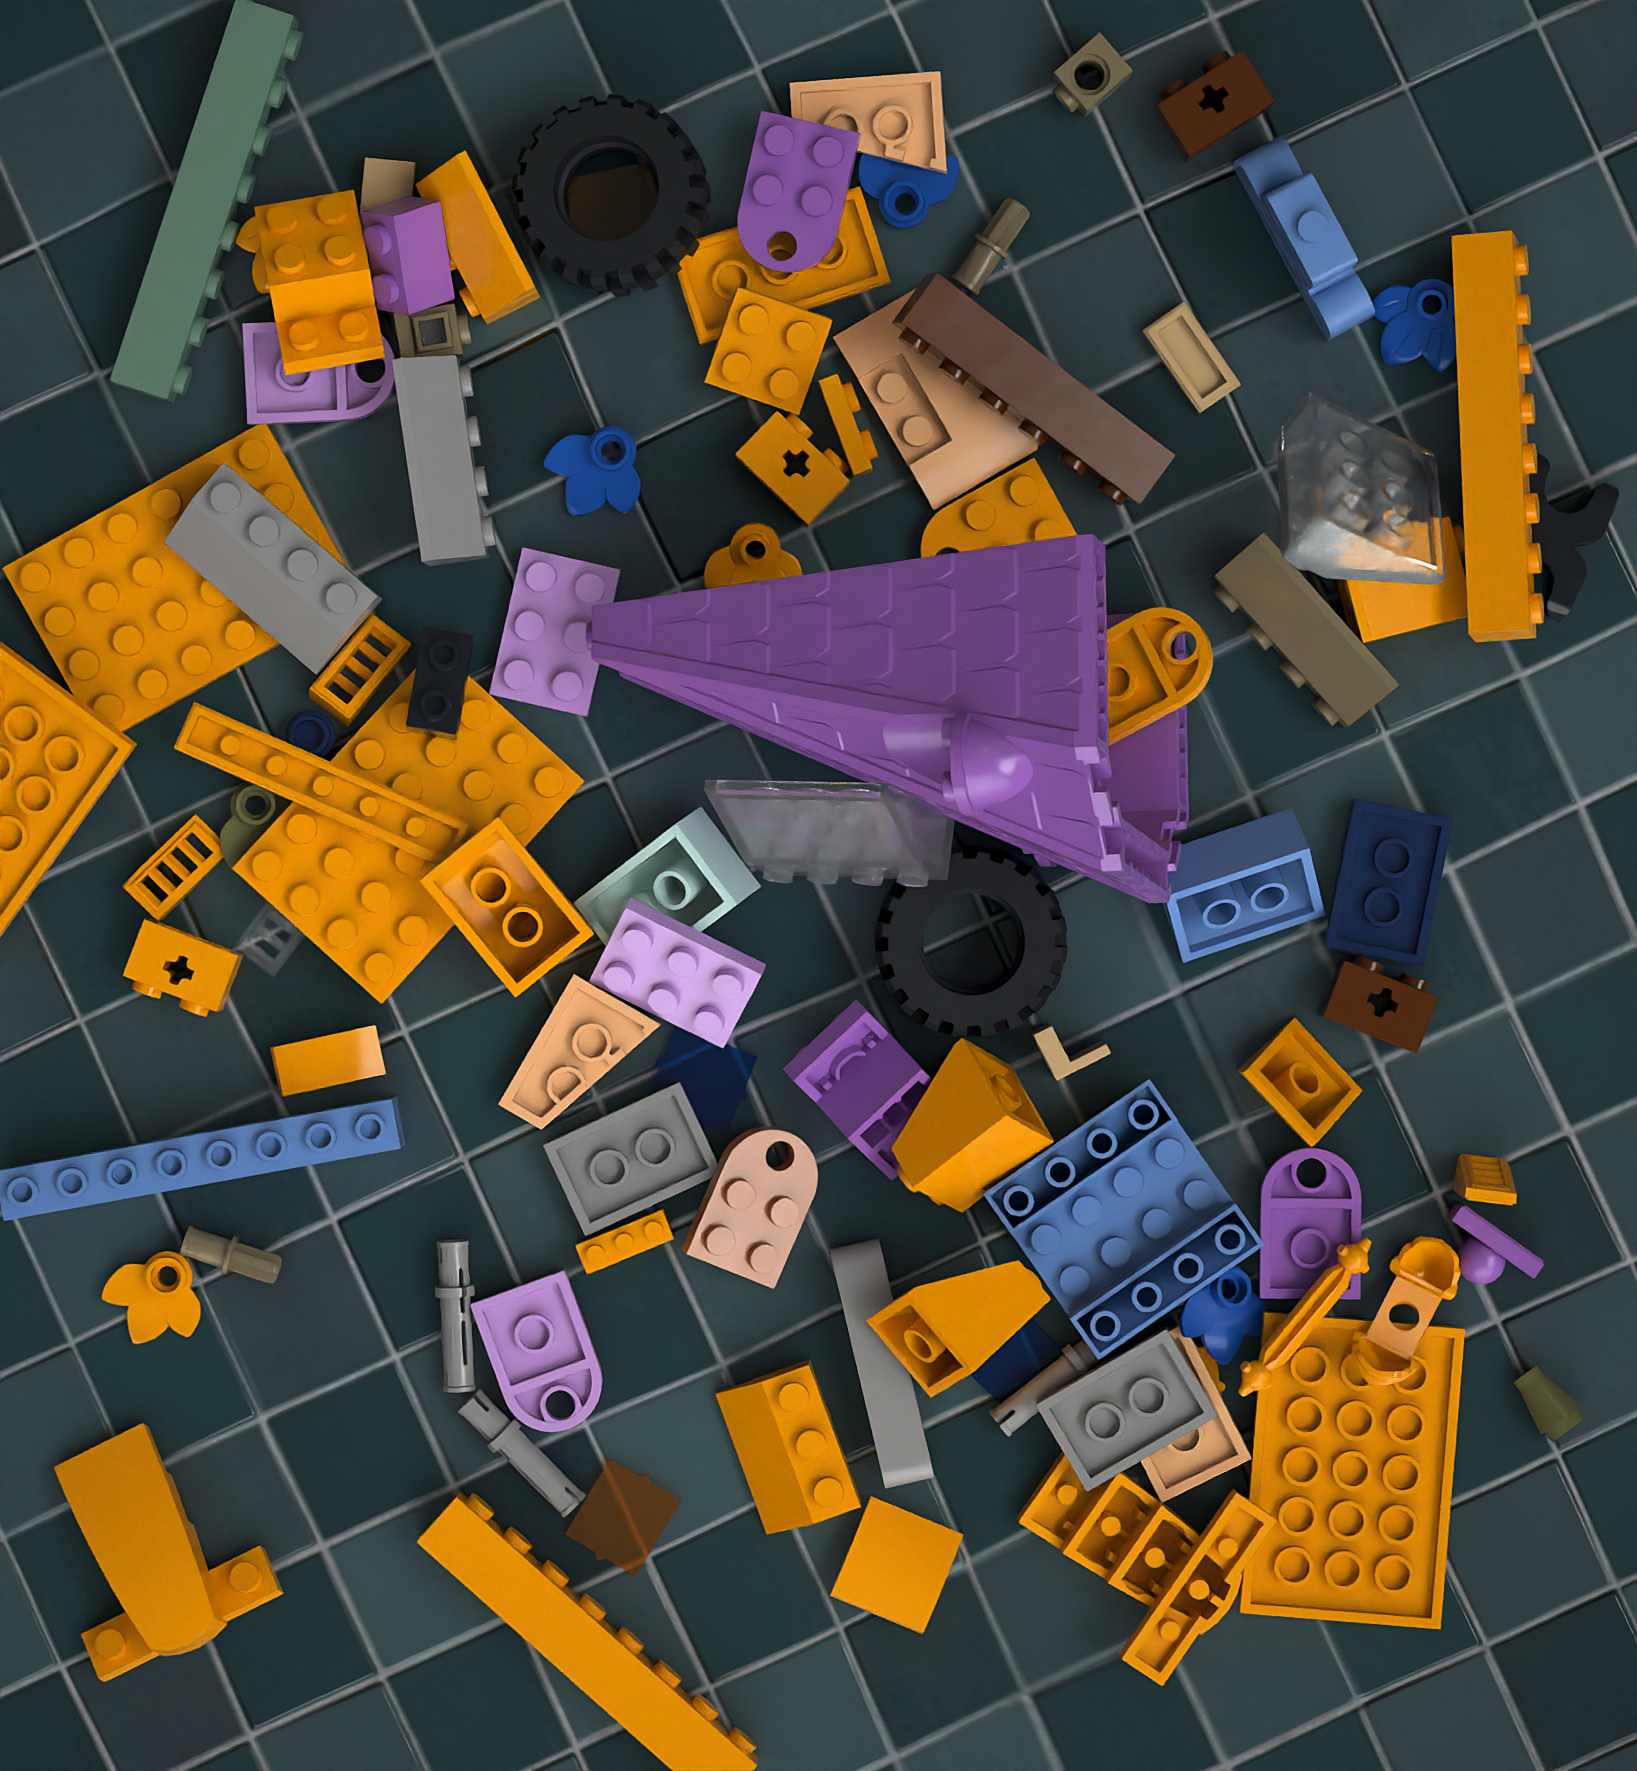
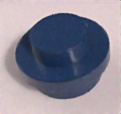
(311, 732)

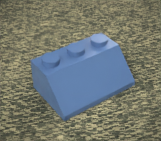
(1242, 885)

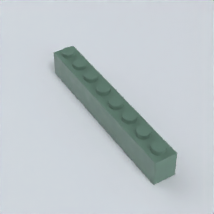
(206, 200)

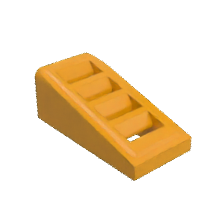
(331, 675)
(146, 898)
(1484, 1179)

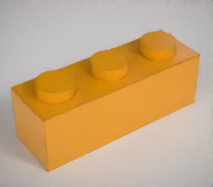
(625, 1241)

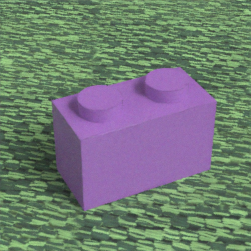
(408, 255)

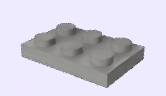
(632, 1158)
(1126, 1409)

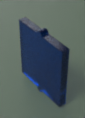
(709, 1074)
(1017, 1361)

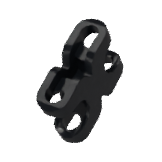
(1561, 533)

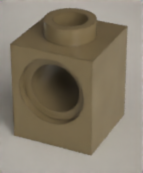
(1103, 57)

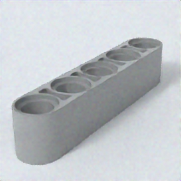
(883, 1378)

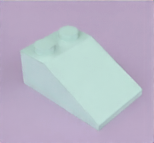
(682, 873)

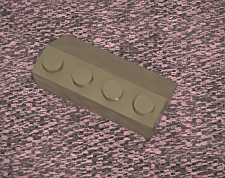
(1303, 631)

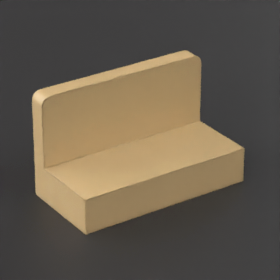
(1056, 1058)

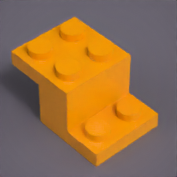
(319, 282)

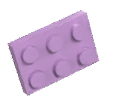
(544, 634)
(677, 973)

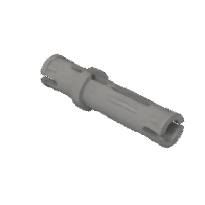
(456, 1324)
(1070, 1366)
(521, 1452)

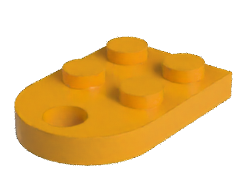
(1000, 513)
(1144, 675)

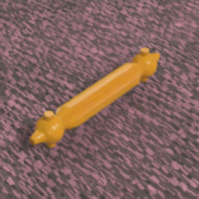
(1304, 1317)

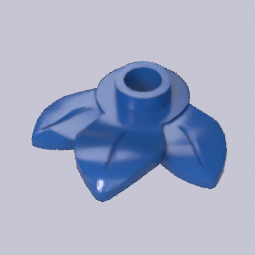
(890, 180)
(1412, 328)
(591, 476)
(1223, 1319)

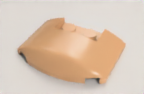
(934, 422)

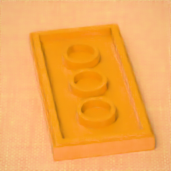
(724, 263)

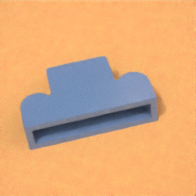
(1306, 236)

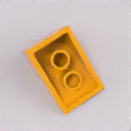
(507, 906)

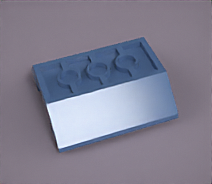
(1123, 1219)

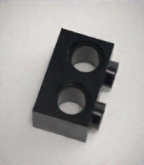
(440, 683)

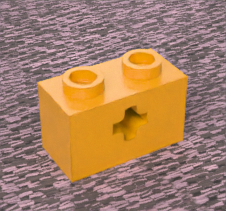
(765, 459)
(212, 967)

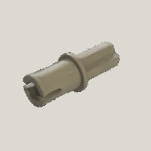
(991, 245)
(231, 1255)

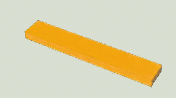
(320, 785)

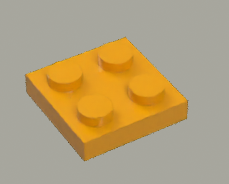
(768, 350)

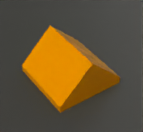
(1300, 1082)

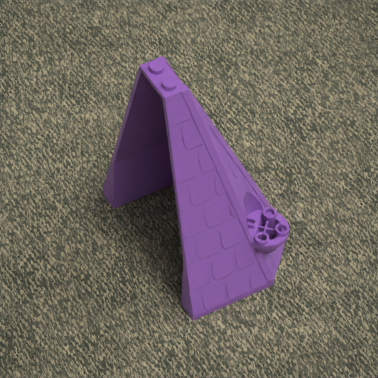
(947, 679)

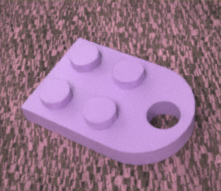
(306, 396)
(540, 1348)

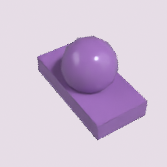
(1485, 1254)

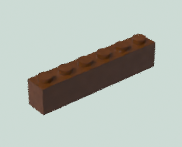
(1032, 389)

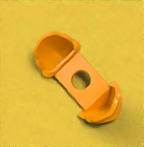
(1425, 1274)

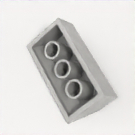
(441, 459)
(271, 568)

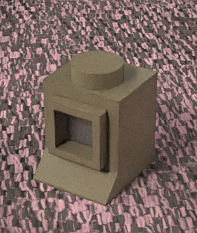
(433, 332)

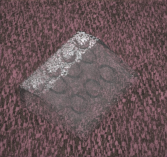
(1357, 499)
(834, 831)

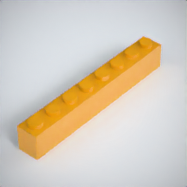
(1494, 436)
(582, 1643)

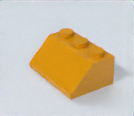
(478, 242)
(789, 1448)

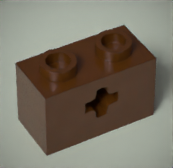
(1243, 100)
(1401, 1025)

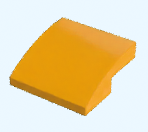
(896, 1565)

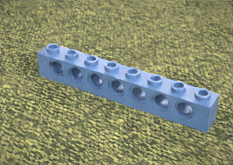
(201, 1158)

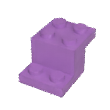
(862, 1082)

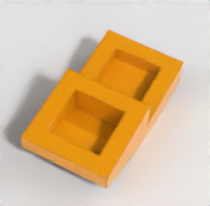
(328, 1060)

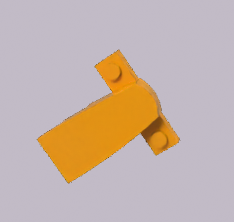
(1150, 1556)
(153, 1557)

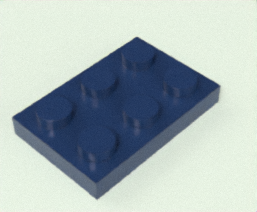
(1388, 882)

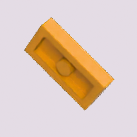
(857, 445)

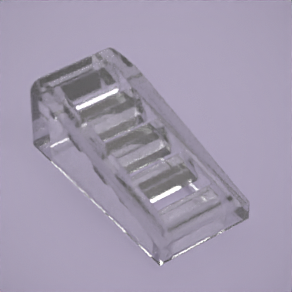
(258, 956)

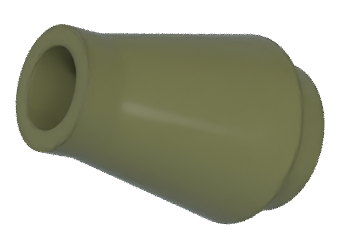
(1548, 1404)

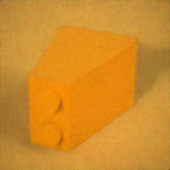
(1394, 608)
(969, 1129)
(958, 1322)

